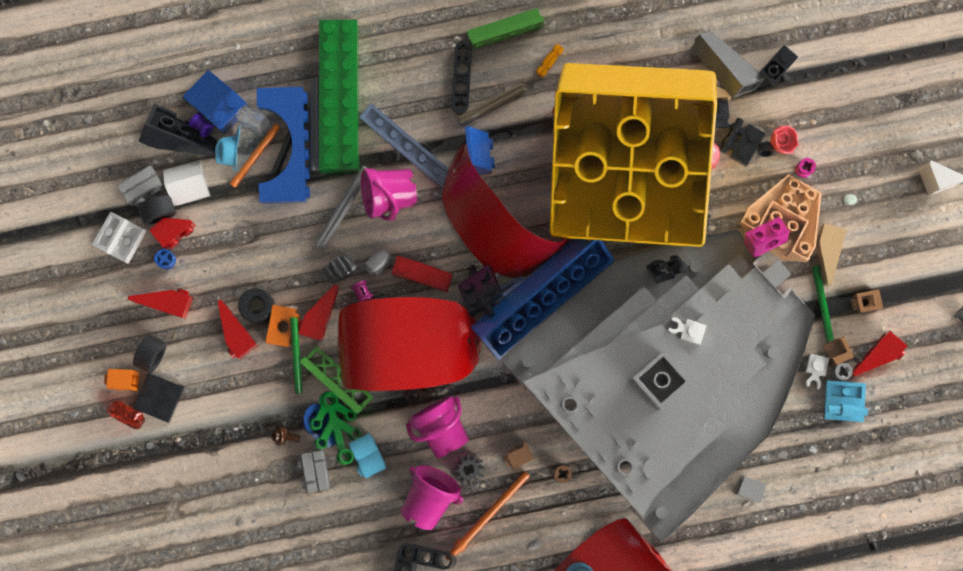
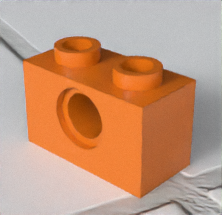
(278, 315)
(122, 380)

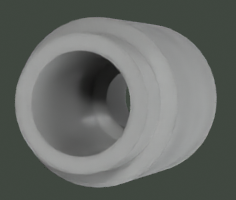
(378, 263)

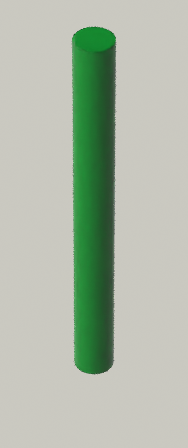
(822, 303)
(296, 355)

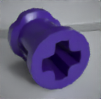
(200, 124)

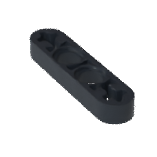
(459, 77)

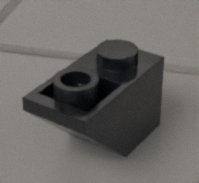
(778, 64)

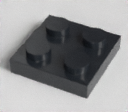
(158, 397)

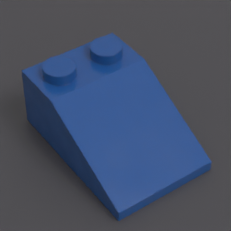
(215, 101)
(479, 150)

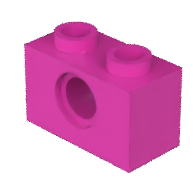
(766, 237)

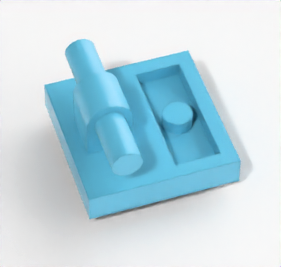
(845, 401)

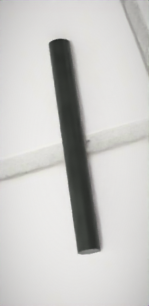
(283, 152)

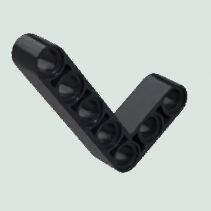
(417, 558)

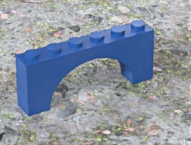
(292, 182)

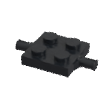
(480, 291)

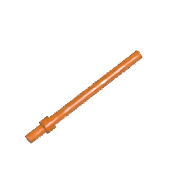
(461, 544)

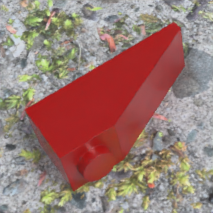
(421, 274)
(168, 301)
(317, 318)
(236, 336)
(884, 351)

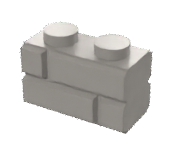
(141, 186)
(314, 471)

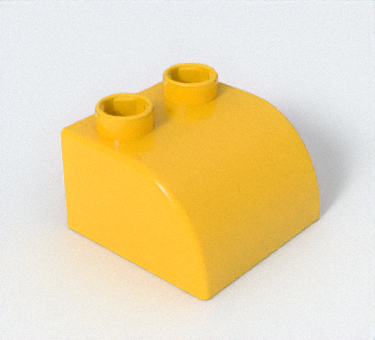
(632, 154)

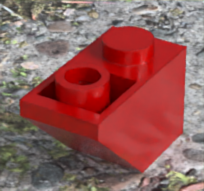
(170, 231)

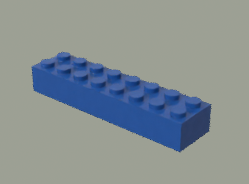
(542, 294)

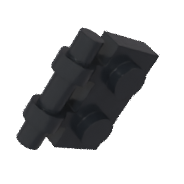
(747, 144)
(663, 271)

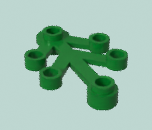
(335, 425)

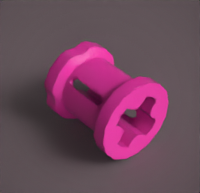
(805, 162)
(362, 291)

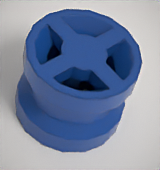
(162, 256)

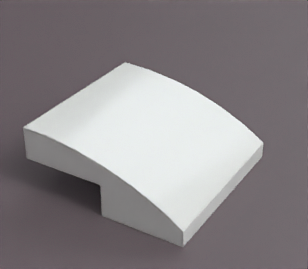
(119, 237)

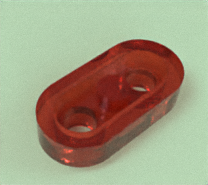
(126, 414)

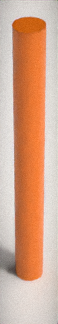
(254, 156)

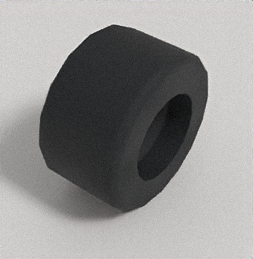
(156, 209)
(245, 300)
(149, 354)

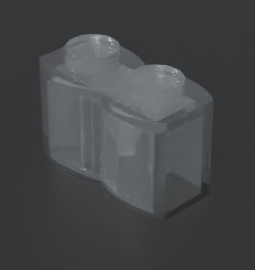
(252, 121)

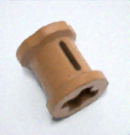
(568, 474)

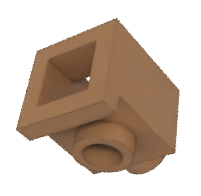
(873, 301)
(518, 456)

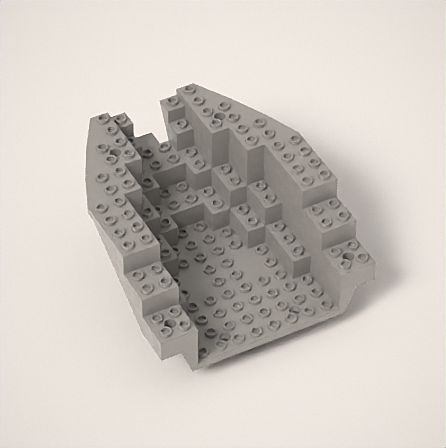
(659, 401)

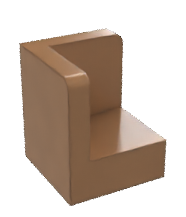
(838, 351)

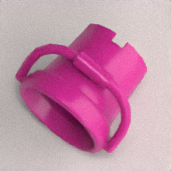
(387, 192)
(439, 426)
(429, 496)

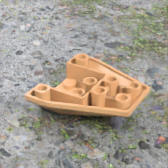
(799, 210)

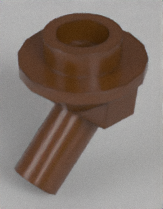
(280, 436)

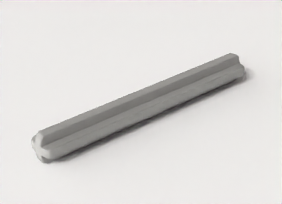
(314, 124)
(340, 212)

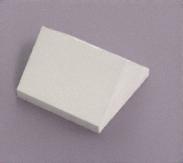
(938, 177)
(186, 183)

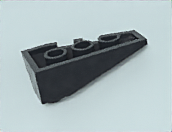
(170, 133)

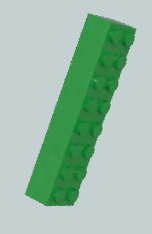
(338, 96)

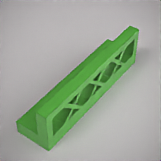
(505, 28)
(332, 385)

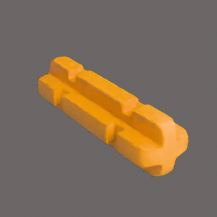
(549, 60)

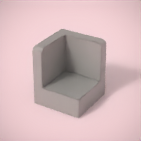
(750, 489)

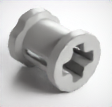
(846, 375)

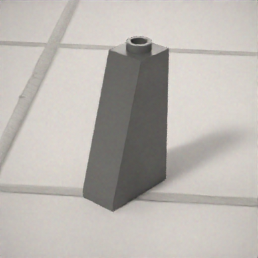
(730, 68)

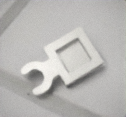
(691, 330)
(816, 367)

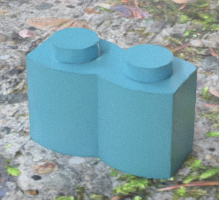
(367, 456)

